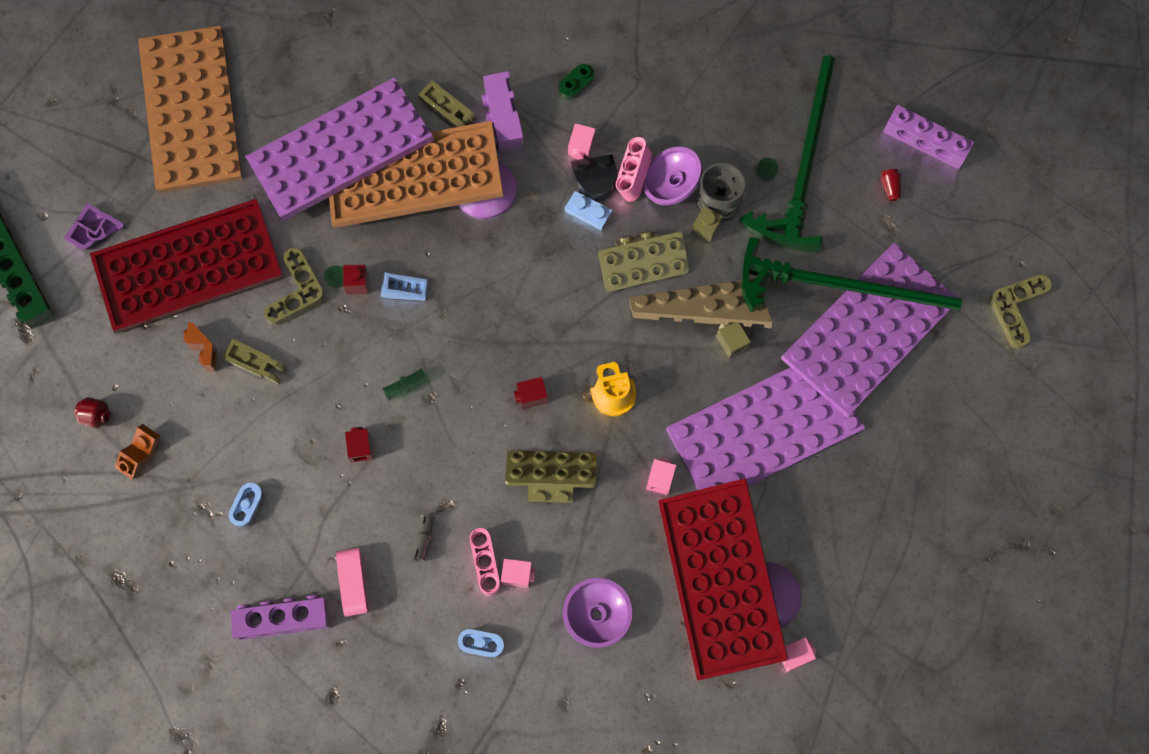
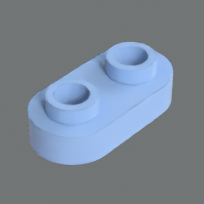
(244, 505)
(481, 643)

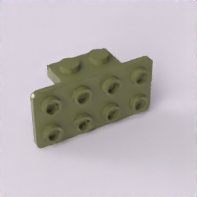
(642, 259)
(550, 473)

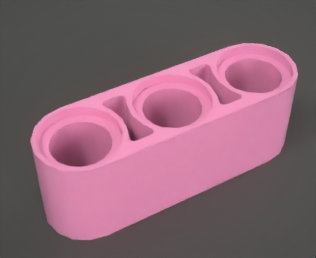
(634, 169)
(479, 552)
(352, 582)

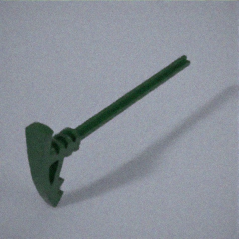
(797, 207)
(754, 292)

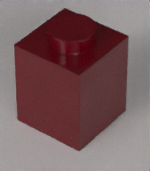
(355, 279)
(531, 393)
(358, 445)

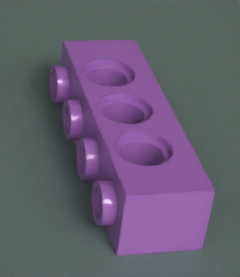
(928, 137)
(316, 620)

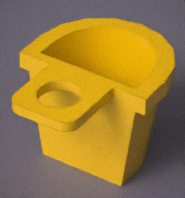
(614, 393)

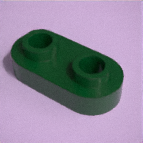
(577, 80)

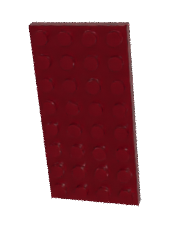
(185, 265)
(722, 580)

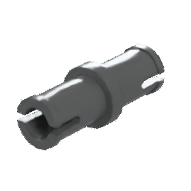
(422, 538)

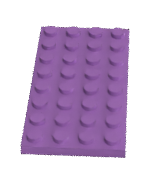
(339, 149)
(866, 333)
(759, 431)

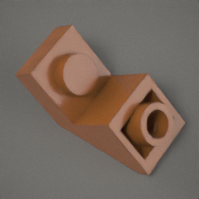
(198, 341)
(137, 454)

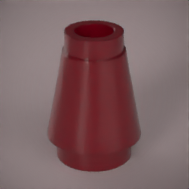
(892, 184)

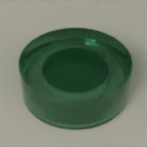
(767, 169)
(334, 276)

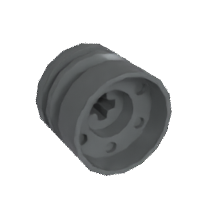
(721, 189)

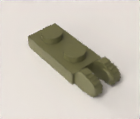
(252, 360)

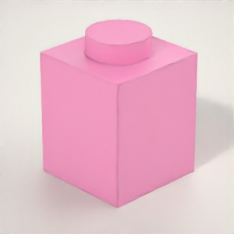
(581, 142)
(661, 476)
(517, 573)
(799, 653)

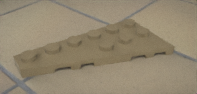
(705, 304)

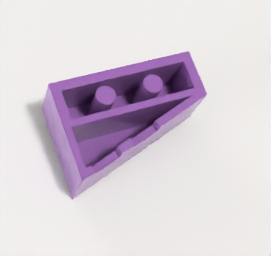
(502, 111)

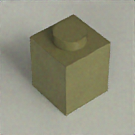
(706, 224)
(732, 339)

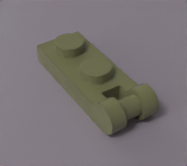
(446, 105)

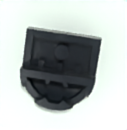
(595, 176)

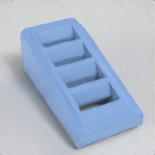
(396, 294)

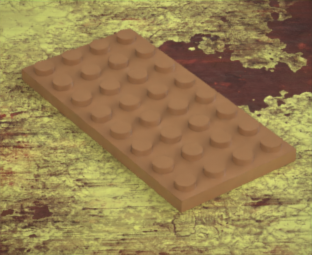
(189, 109)
(447, 172)

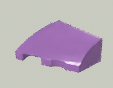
(91, 227)

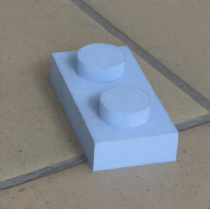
(588, 210)

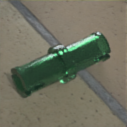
(405, 384)

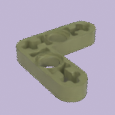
(305, 288)
(1012, 301)

